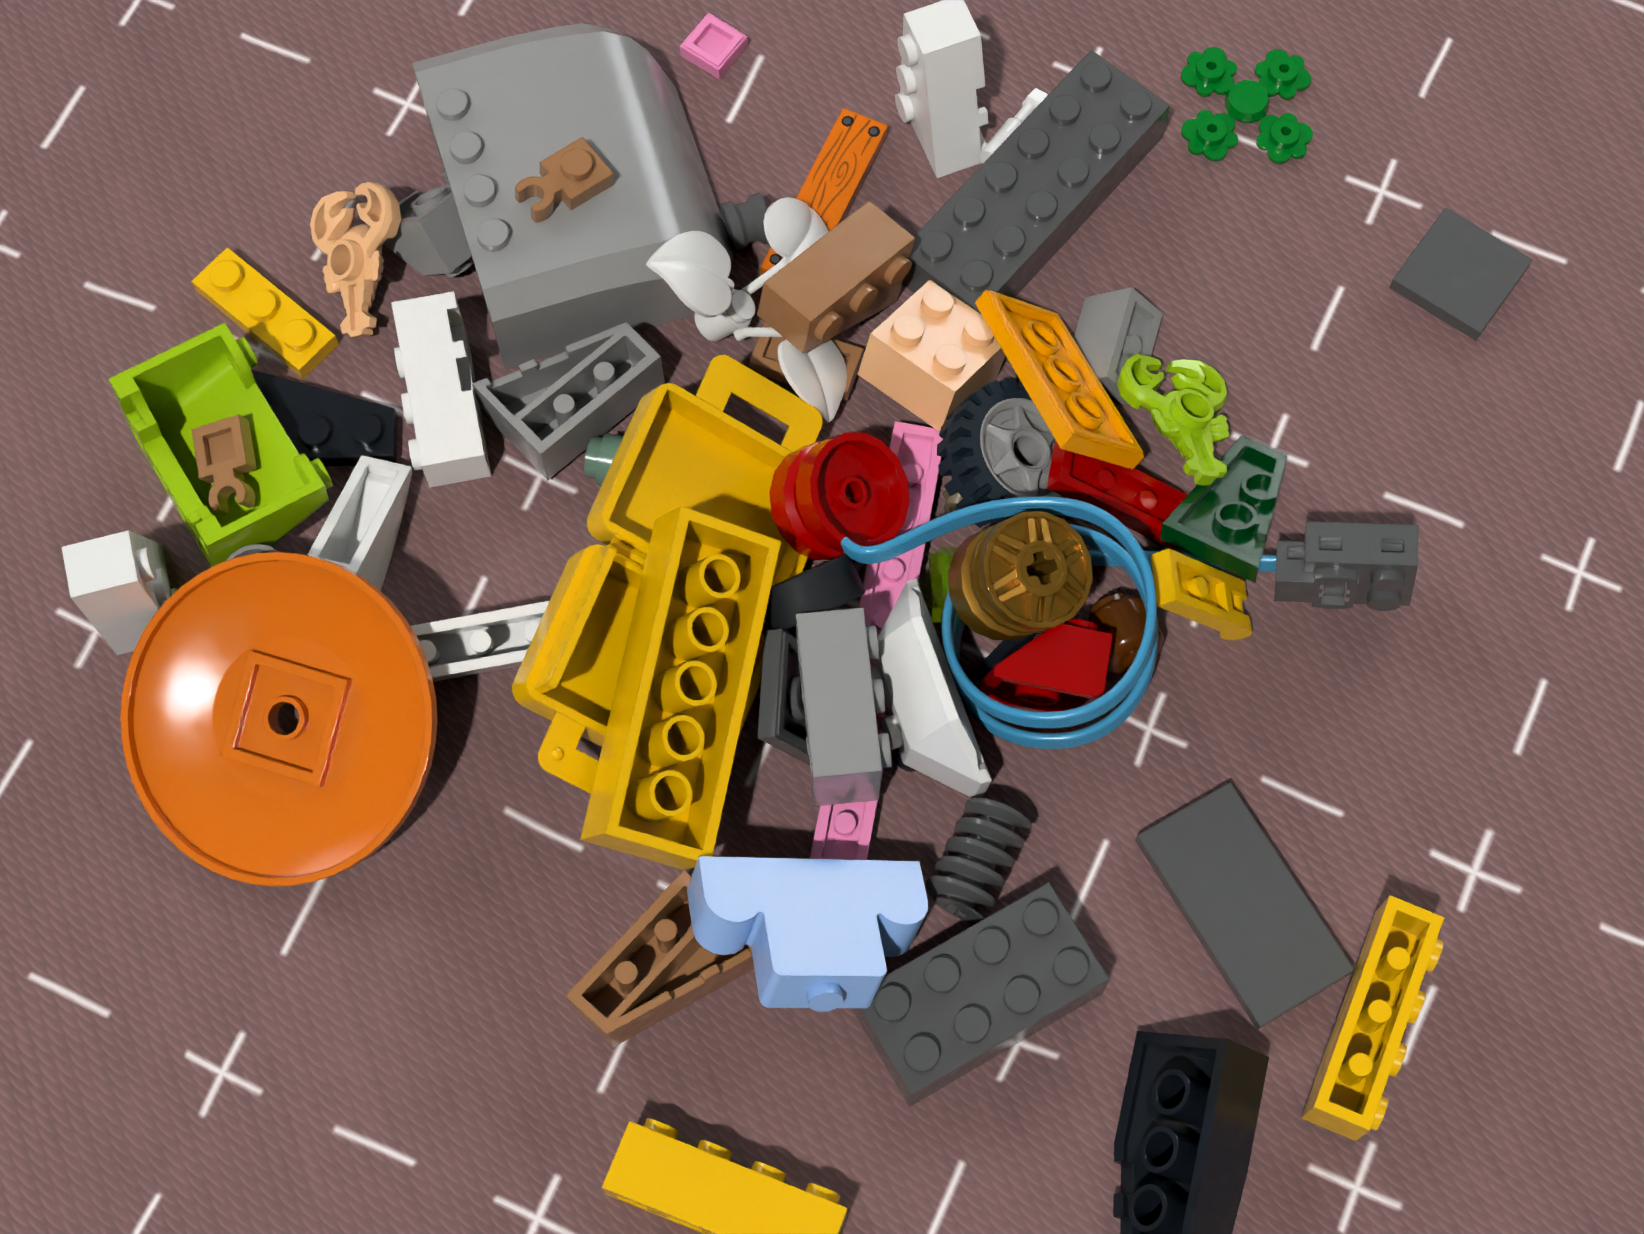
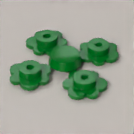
(1247, 103)

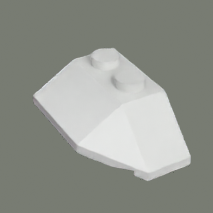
(922, 699)

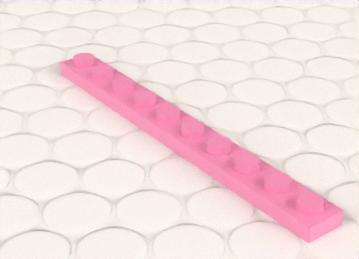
(847, 828)

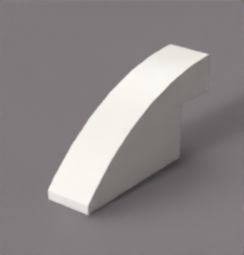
(366, 519)

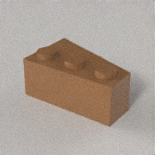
(838, 279)

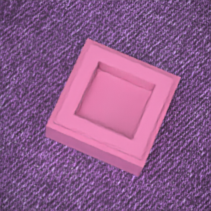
(714, 46)

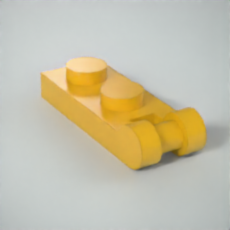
(1201, 594)

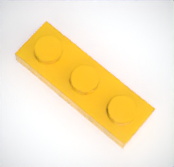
(265, 313)

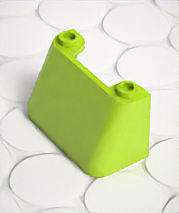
(200, 385)

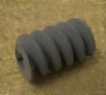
(974, 857)

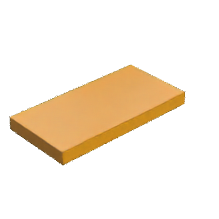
(1059, 380)

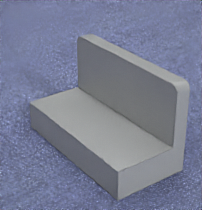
(1113, 330)

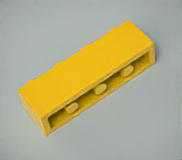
(711, 1192)

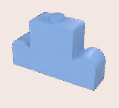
(810, 923)

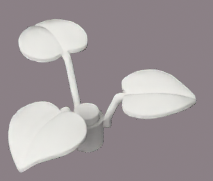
(698, 272)

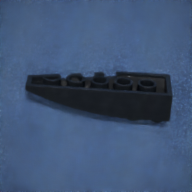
(1186, 1133)

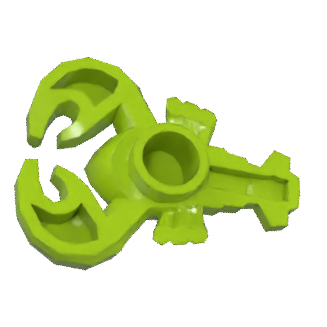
(1182, 413)

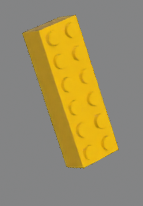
(681, 690)

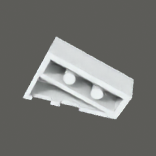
(440, 395)

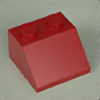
(1053, 671)

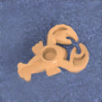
(355, 252)

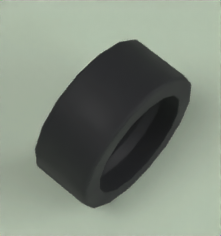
(813, 591)

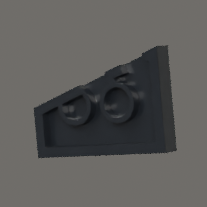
(330, 423)

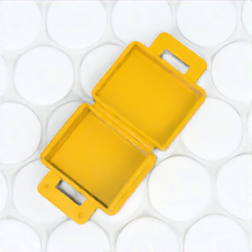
(671, 456)

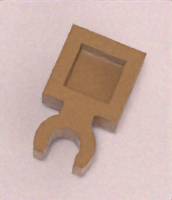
(567, 175)
(222, 456)

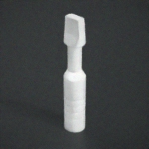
(1011, 124)

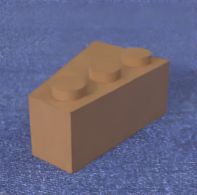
(653, 971)

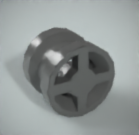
(744, 221)

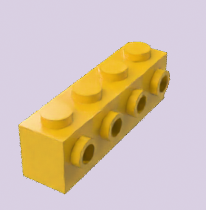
(1373, 1020)

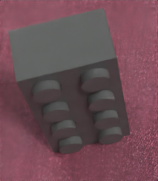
(981, 993)

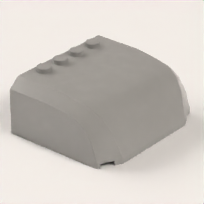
(582, 268)

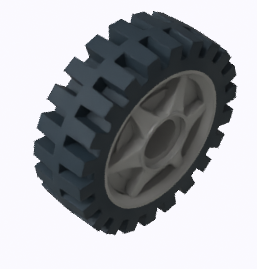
(996, 447)

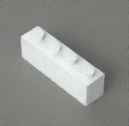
(479, 641)

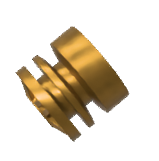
(992, 582)

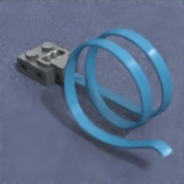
(1331, 569)

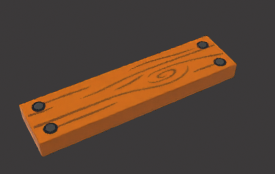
(839, 170)

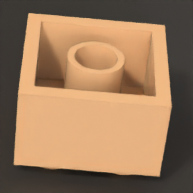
(931, 354)

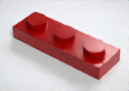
(1123, 492)

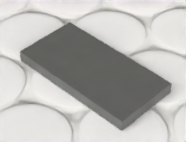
(1244, 905)

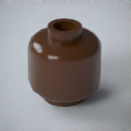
(1126, 621)

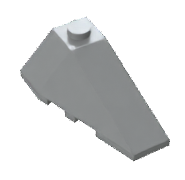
(431, 233)

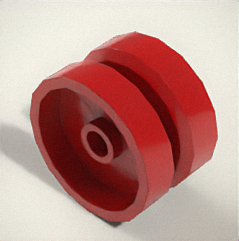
(839, 491)

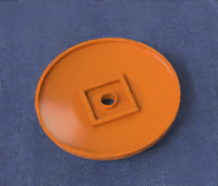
(208, 734)

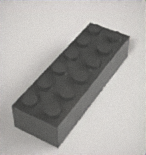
(1039, 184)

